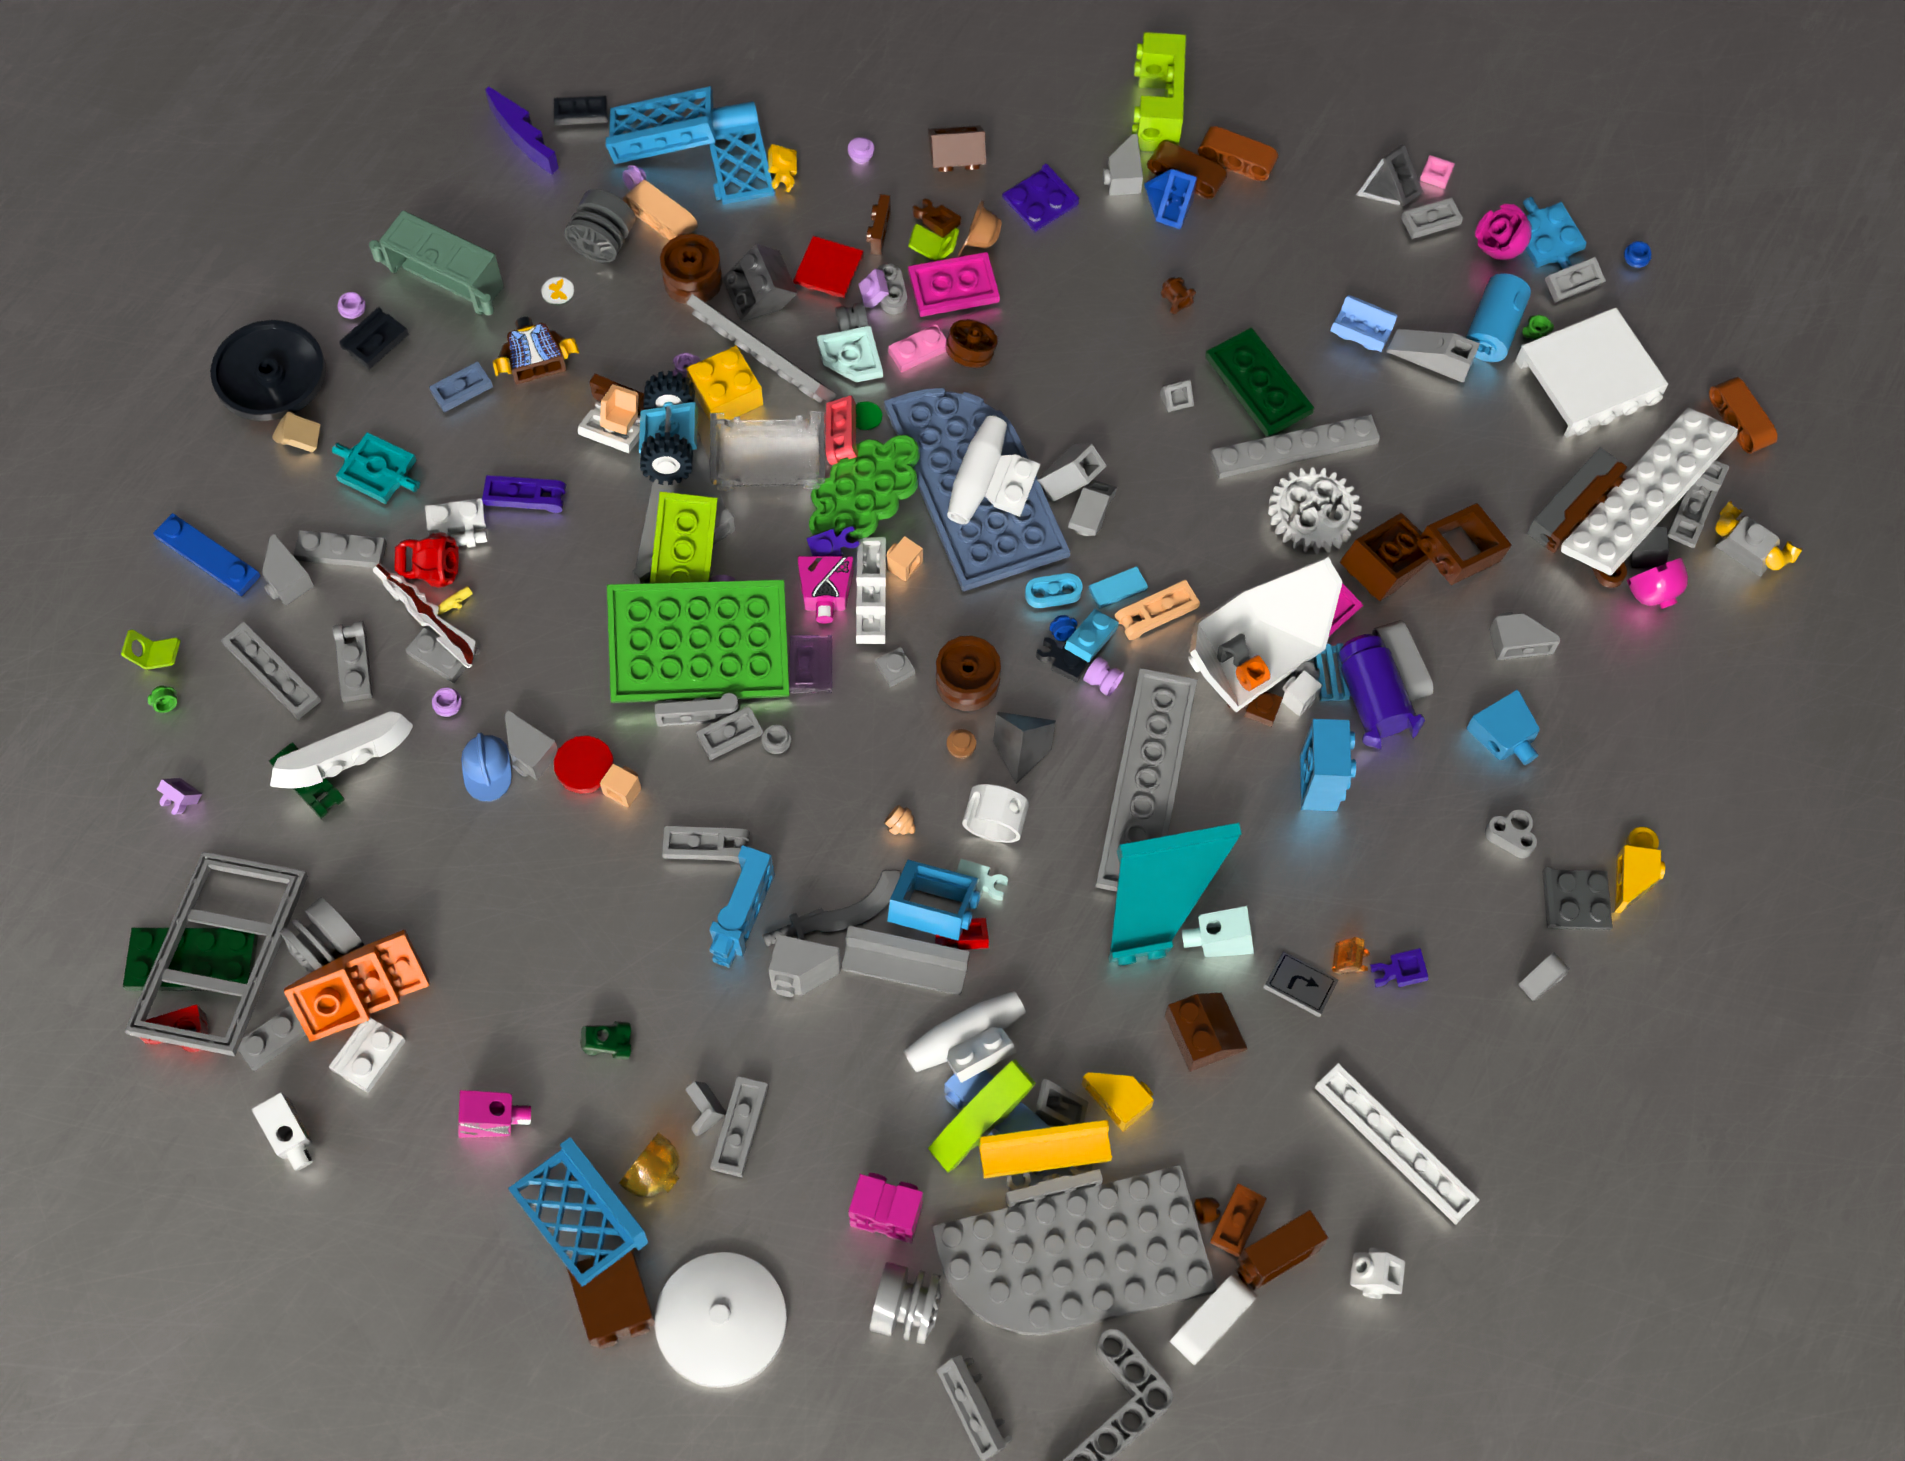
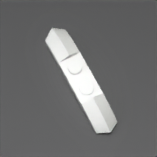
(340, 751)

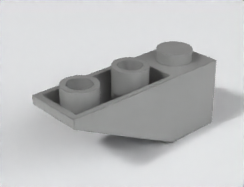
(1437, 351)

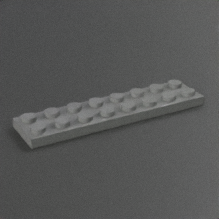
(1148, 766)

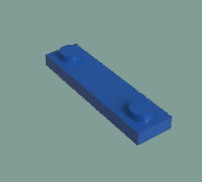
(206, 554)

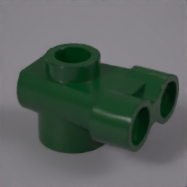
(607, 1039)

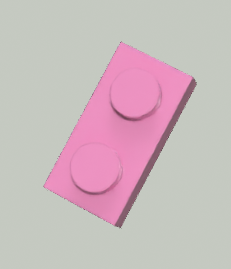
(918, 348)

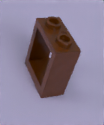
(1479, 529)
(1281, 1250)

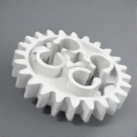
(1314, 510)

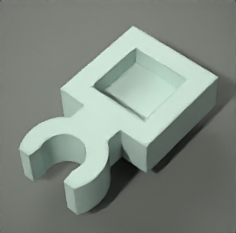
(985, 882)

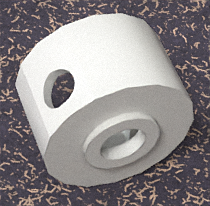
(1000, 813)

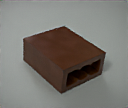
(613, 1301)

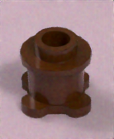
(1177, 294)

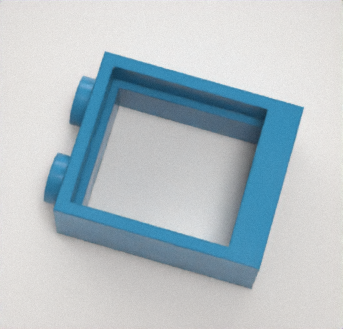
(939, 883)

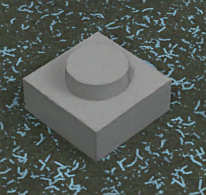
(895, 666)

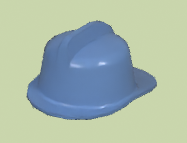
(486, 767)

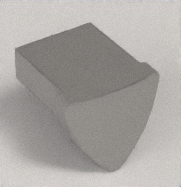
(707, 1104)

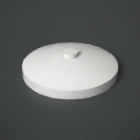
(720, 1319)

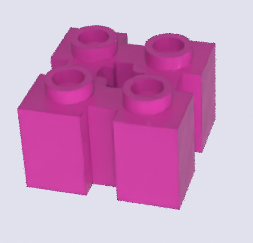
(886, 1207)

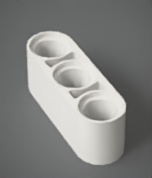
(1213, 1319)

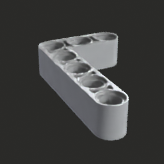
(1138, 1404)

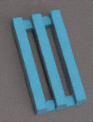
(1335, 696)

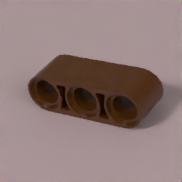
(1171, 156)

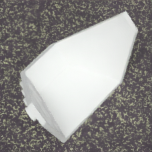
(1281, 621)

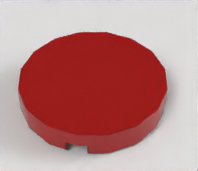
(582, 764)

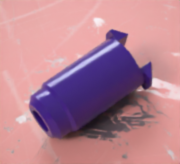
(1377, 690)

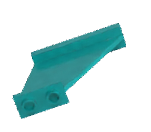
(1160, 887)

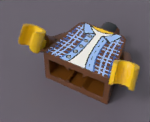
(533, 352)

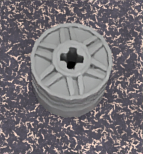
(321, 938)
(905, 1303)

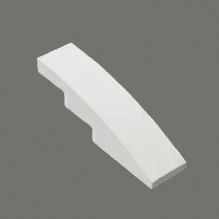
(871, 591)

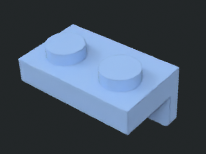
(1364, 323)

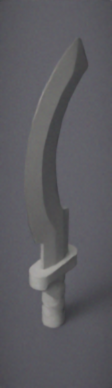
(840, 919)

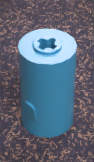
(1499, 316)

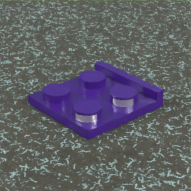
(1041, 198)

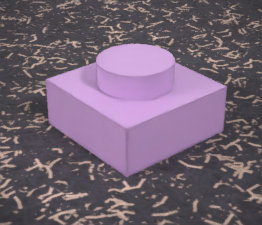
(873, 288)

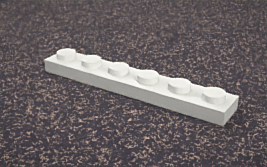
(1397, 1144)

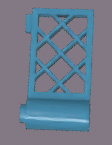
(732, 124)

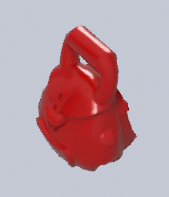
(433, 559)

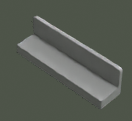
(905, 960)

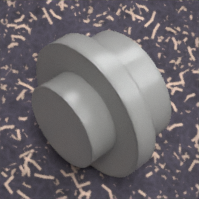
(776, 739)

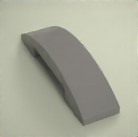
(1696, 505)

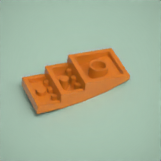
(356, 986)

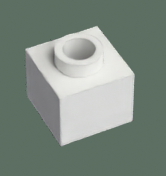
(1301, 692)

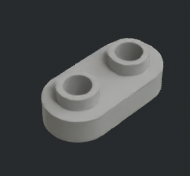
(895, 287)

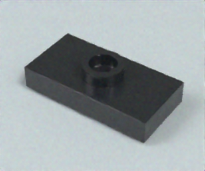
(580, 110)

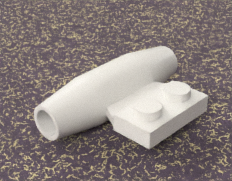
(987, 474)
(969, 1039)

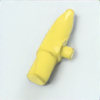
(454, 600)

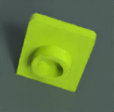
(932, 245)
(154, 653)

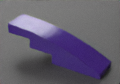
(518, 127)

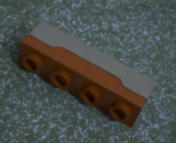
(1577, 500)

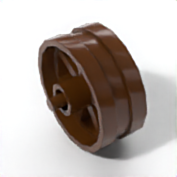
(973, 344)

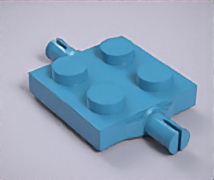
(1552, 235)

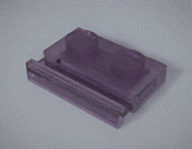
(810, 664)

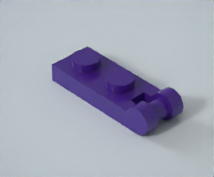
(523, 493)

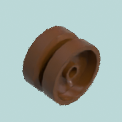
(691, 267)
(968, 673)

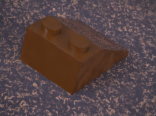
(1386, 556)

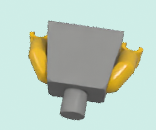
(1751, 542)

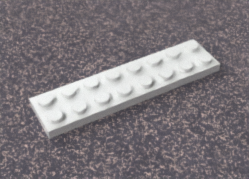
(1649, 491)

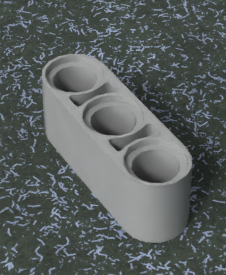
(1407, 659)

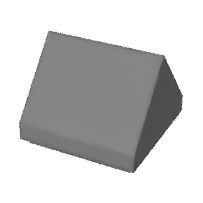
(1177, 395)

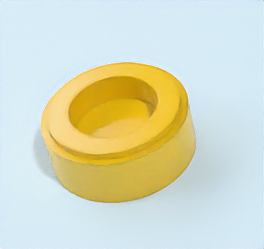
(1643, 837)

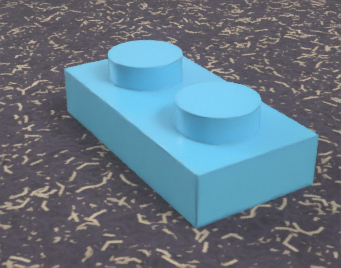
(1091, 635)

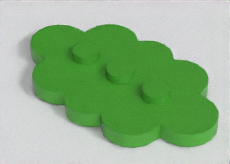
(866, 487)

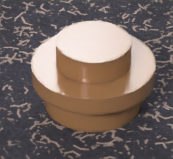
(961, 743)

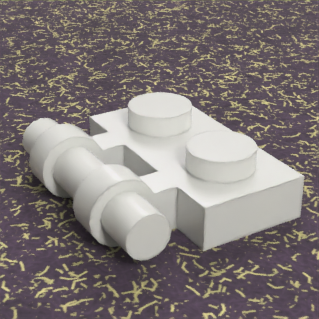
(458, 517)

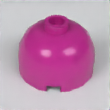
(1504, 232)
(1660, 584)

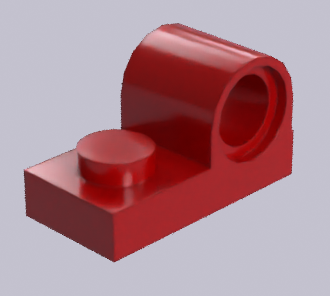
(184, 1018)

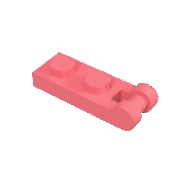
(841, 430)

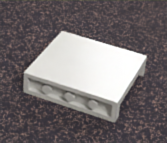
(1594, 371)

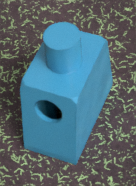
(1506, 728)

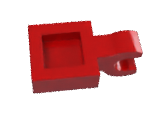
(974, 938)

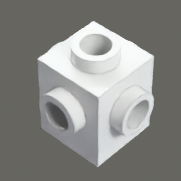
(1377, 1273)

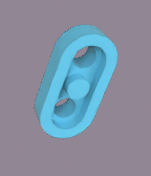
(1052, 589)

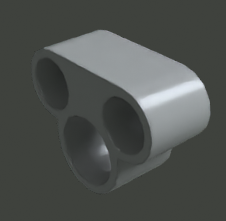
(1510, 837)
(1544, 977)

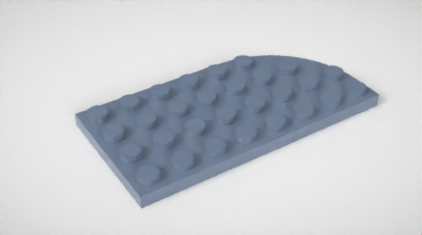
(994, 540)

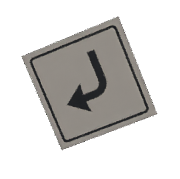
(1301, 984)

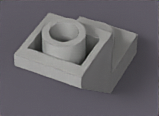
(1091, 508)

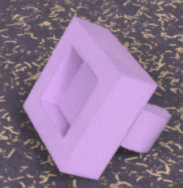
(179, 792)

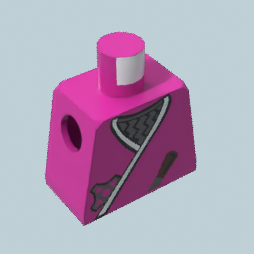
(825, 584)
(477, 1116)

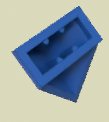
(1171, 196)

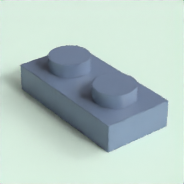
(460, 386)

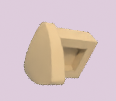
(297, 432)

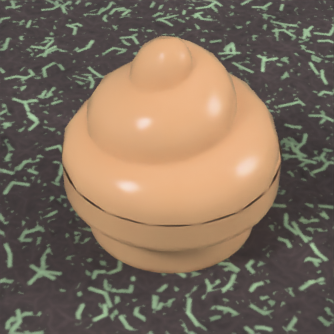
(900, 821)

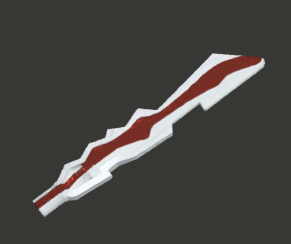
(426, 614)

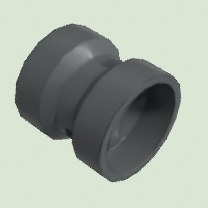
(851, 317)

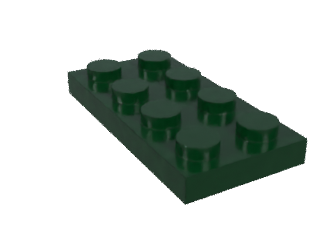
(1259, 382)
(201, 951)

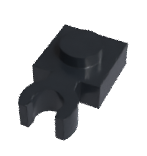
(1063, 661)

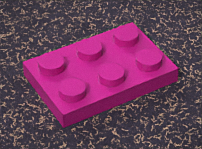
(953, 284)

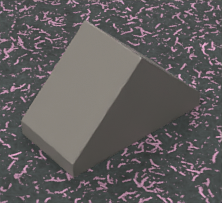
(1059, 1106)

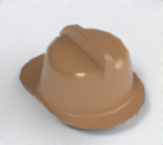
(983, 229)

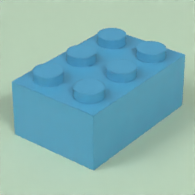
(1326, 764)

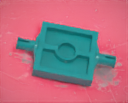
(376, 467)

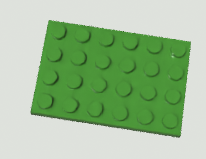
(697, 640)

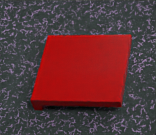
(828, 267)

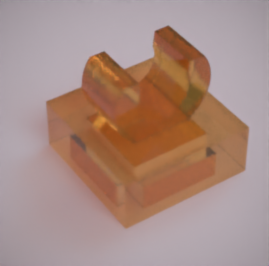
(1349, 956)

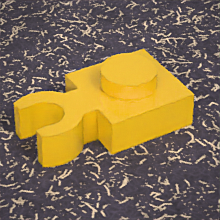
(783, 163)

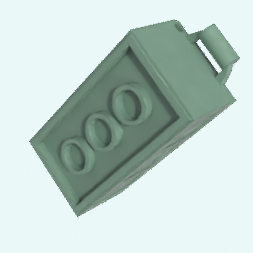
(440, 260)

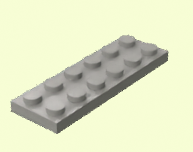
(760, 351)

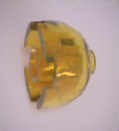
(653, 1169)

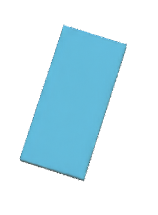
(1118, 587)

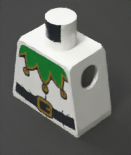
(277, 1119)

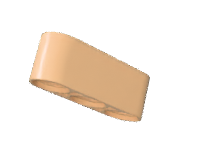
(660, 211)

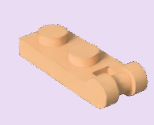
(1157, 609)

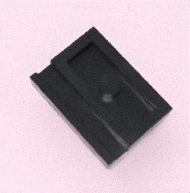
(374, 338)

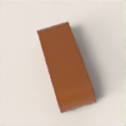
(1238, 153)
(1742, 411)

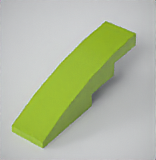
(981, 1115)

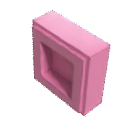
(1437, 172)

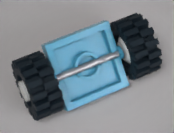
(668, 428)

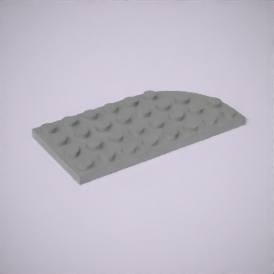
(1079, 1255)

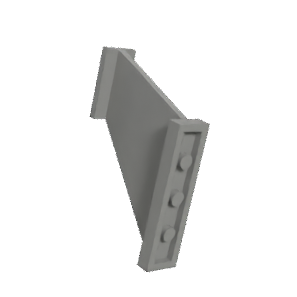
(696, 484)

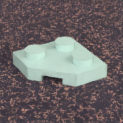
(851, 354)

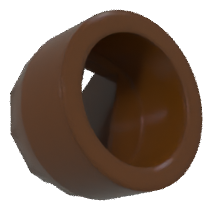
(1206, 1209)

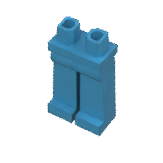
(739, 917)

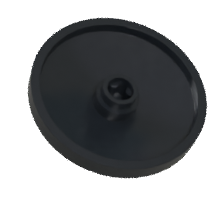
(268, 370)

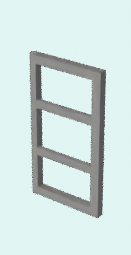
(248, 992)

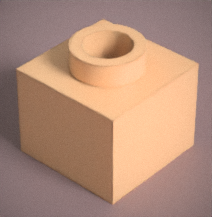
(904, 558)
(621, 785)

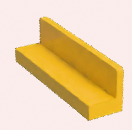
(1045, 1149)

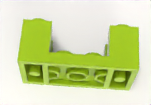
(1160, 68)

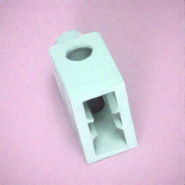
(1221, 933)

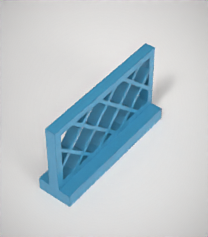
(664, 136)
(601, 1195)

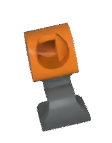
(1250, 671)

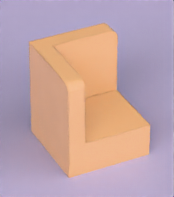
(619, 409)

